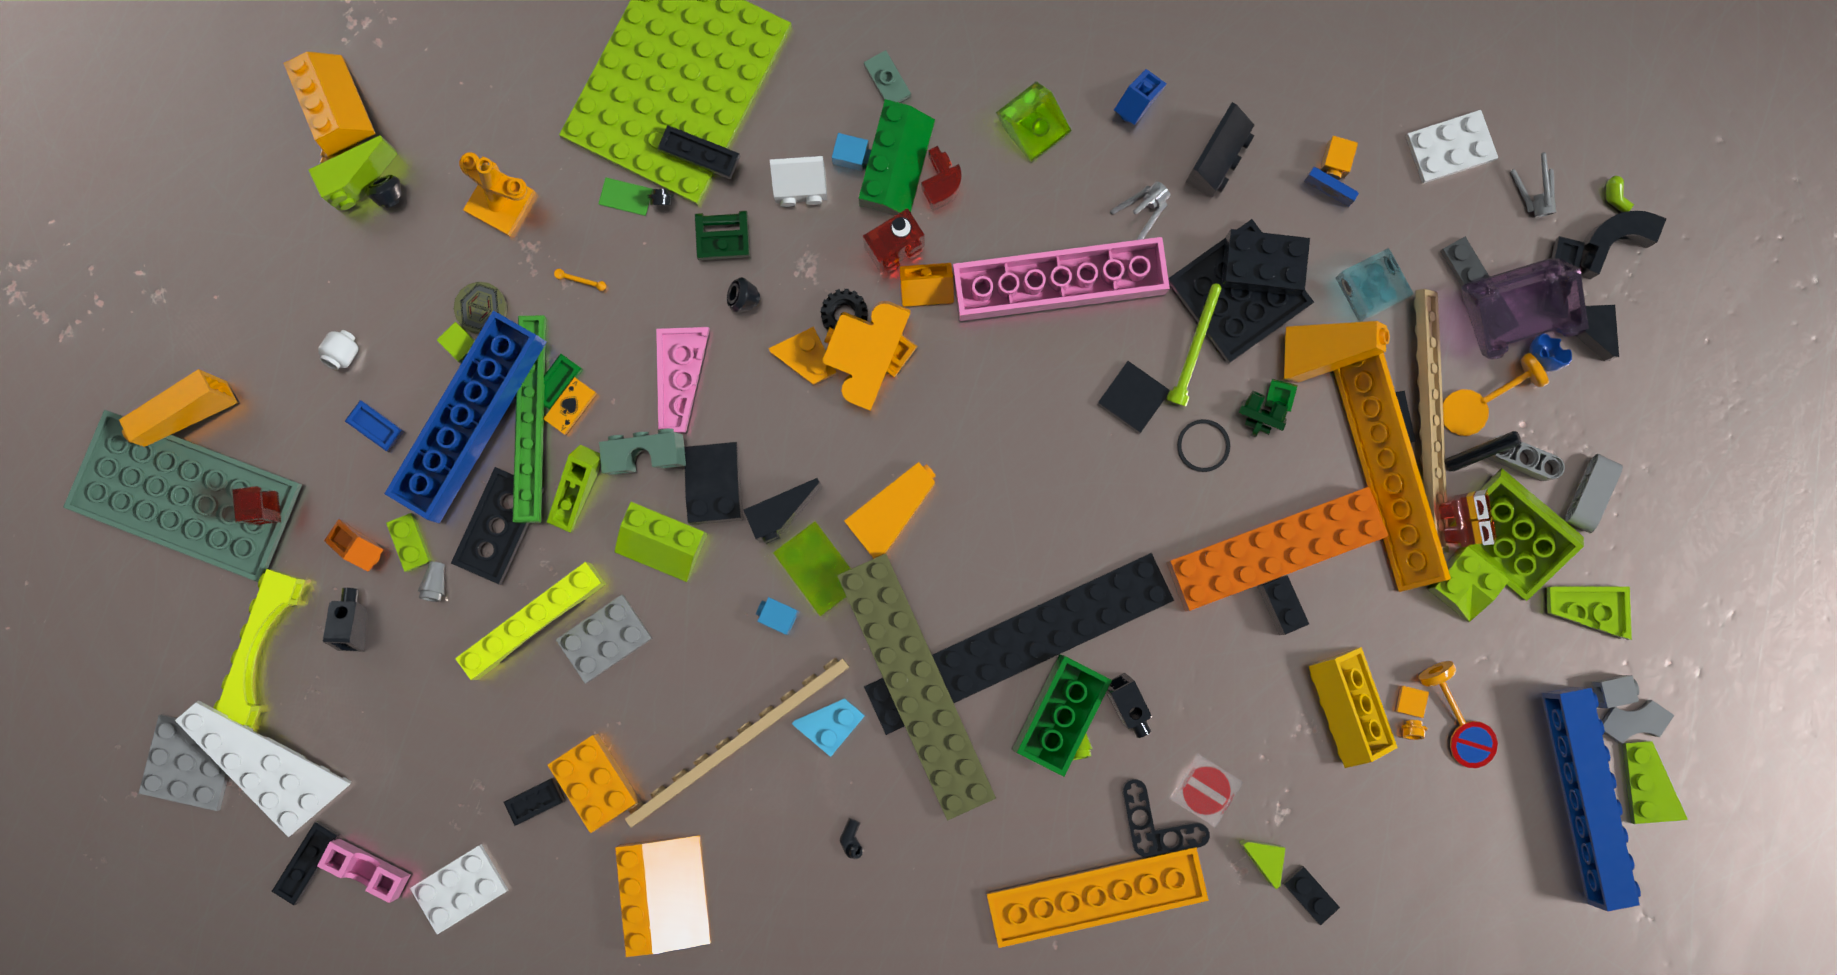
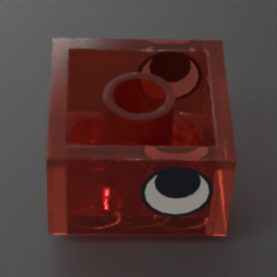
(894, 241)

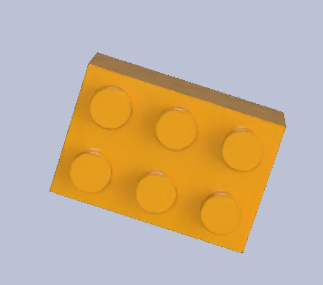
(593, 782)

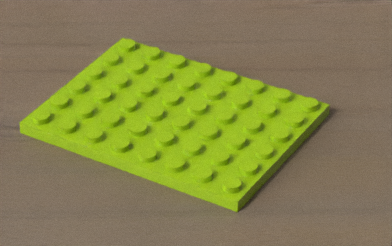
(678, 68)

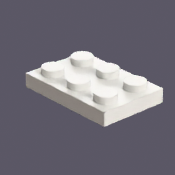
(1451, 146)
(459, 889)

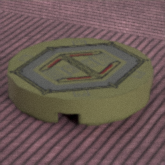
(476, 303)

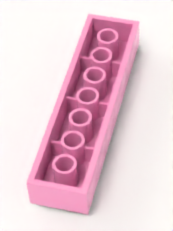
(1060, 279)

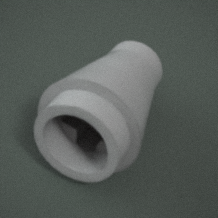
(433, 582)

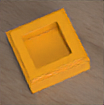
(1412, 701)

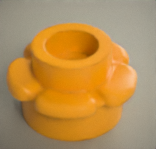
(1413, 730)

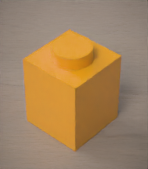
(1338, 157)

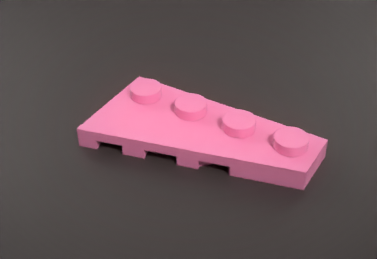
(678, 371)

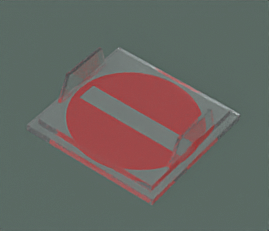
(1206, 790)

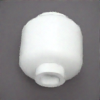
(338, 349)

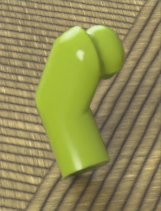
(1615, 193)

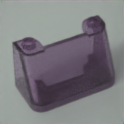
(1525, 304)

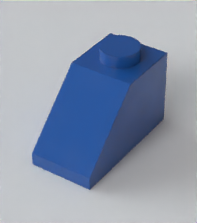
(1139, 96)

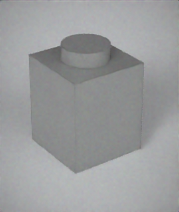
(1616, 691)

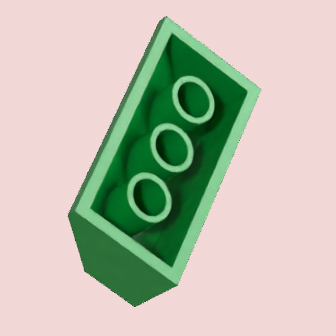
(896, 158)
(1061, 715)

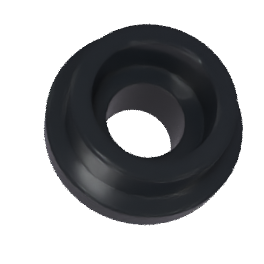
(660, 197)

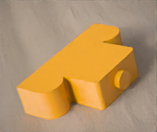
(865, 350)

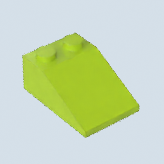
(346, 176)

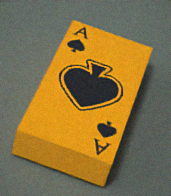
(570, 406)

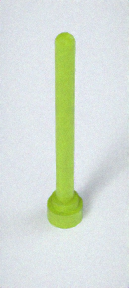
(1180, 392)

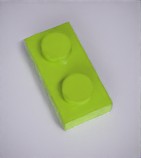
(408, 542)

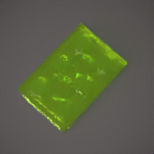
(814, 567)

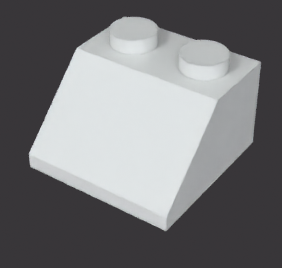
(798, 180)

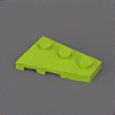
(1595, 607)
(1648, 786)

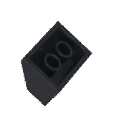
(1222, 152)

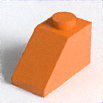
(353, 545)

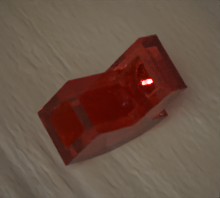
(946, 184)

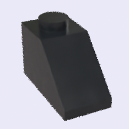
(1602, 331)

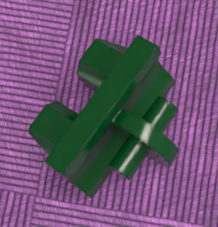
(1274, 418)

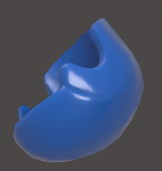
(1549, 353)

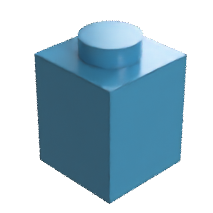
(851, 152)
(776, 615)

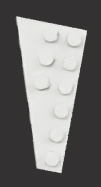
(271, 774)

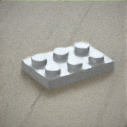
(604, 639)

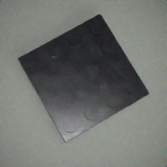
(1240, 315)

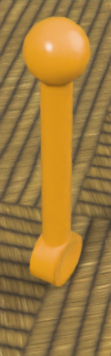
(560, 274)

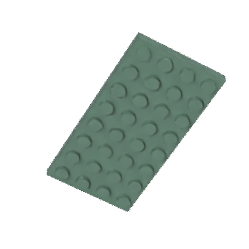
(178, 497)

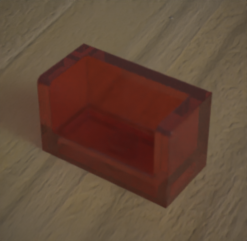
(255, 506)

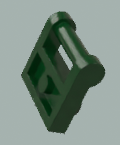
(722, 243)

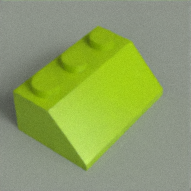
(659, 541)

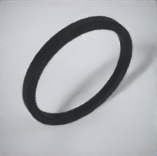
(1203, 421)

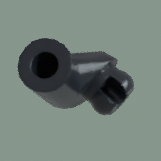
(849, 841)

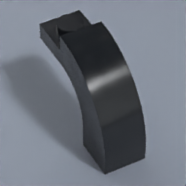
(1633, 226)

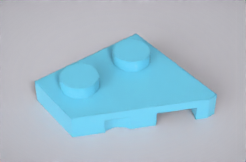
(830, 725)

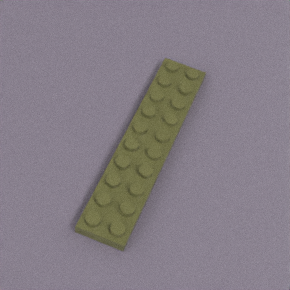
(916, 687)

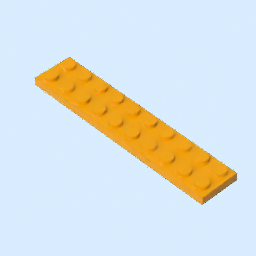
(1392, 473)

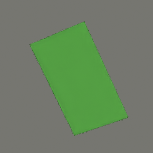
(625, 196)

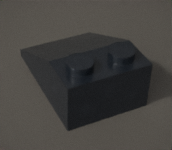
(713, 484)
(779, 512)

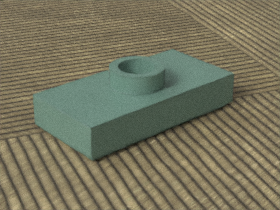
(887, 78)

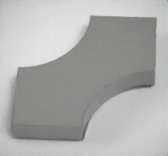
(1648, 718)

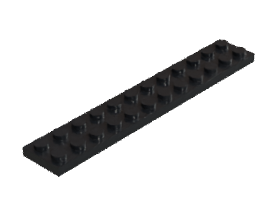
(1039, 634)

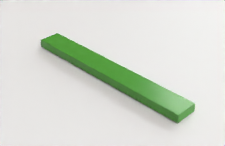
(529, 433)

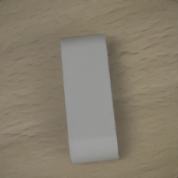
(1536, 461)
(1593, 493)

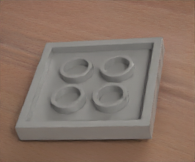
(181, 769)

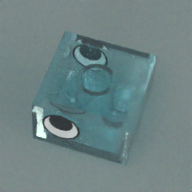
(1374, 285)

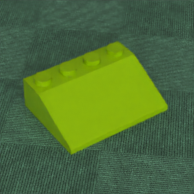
(1530, 536)

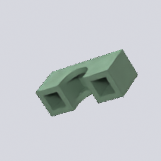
(620, 454)

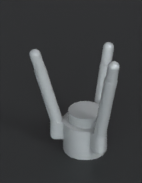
(1153, 197)
(1543, 203)

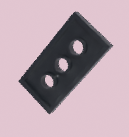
(480, 532)

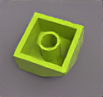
(1472, 584)

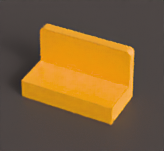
(927, 284)

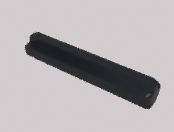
(1483, 451)

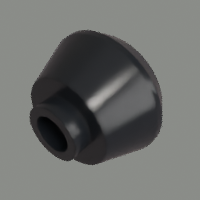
(385, 191)
(742, 295)

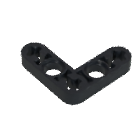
(1156, 835)

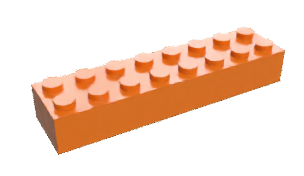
(1277, 549)

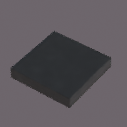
(1133, 397)

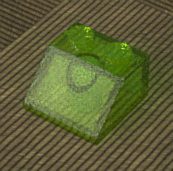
(1034, 120)

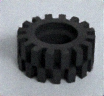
(839, 298)

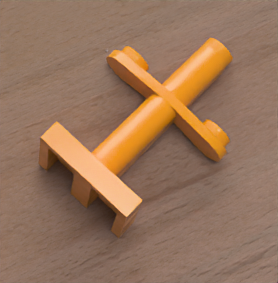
(497, 198)

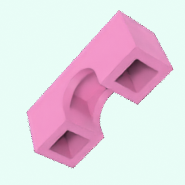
(352, 862)

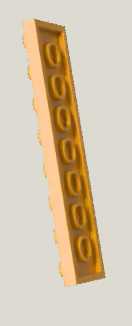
(1097, 897)

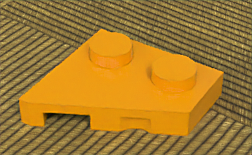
(805, 356)

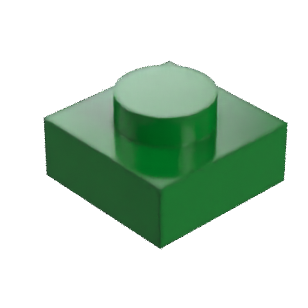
(1281, 392)

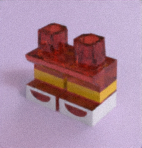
(1472, 519)

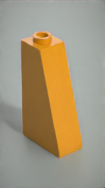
(1327, 347)
(177, 408)
(888, 513)

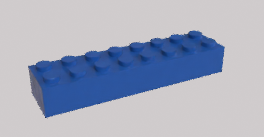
(465, 417)
(1591, 798)

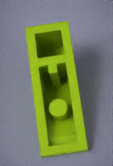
(574, 487)

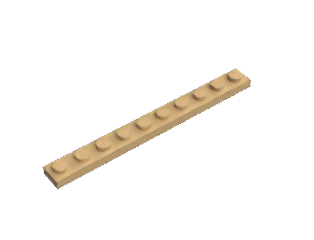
(1431, 405)
(728, 747)

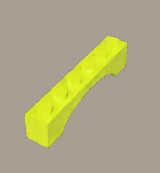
(275, 593)
(529, 620)

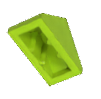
(1267, 858)

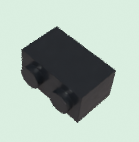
(1283, 605)

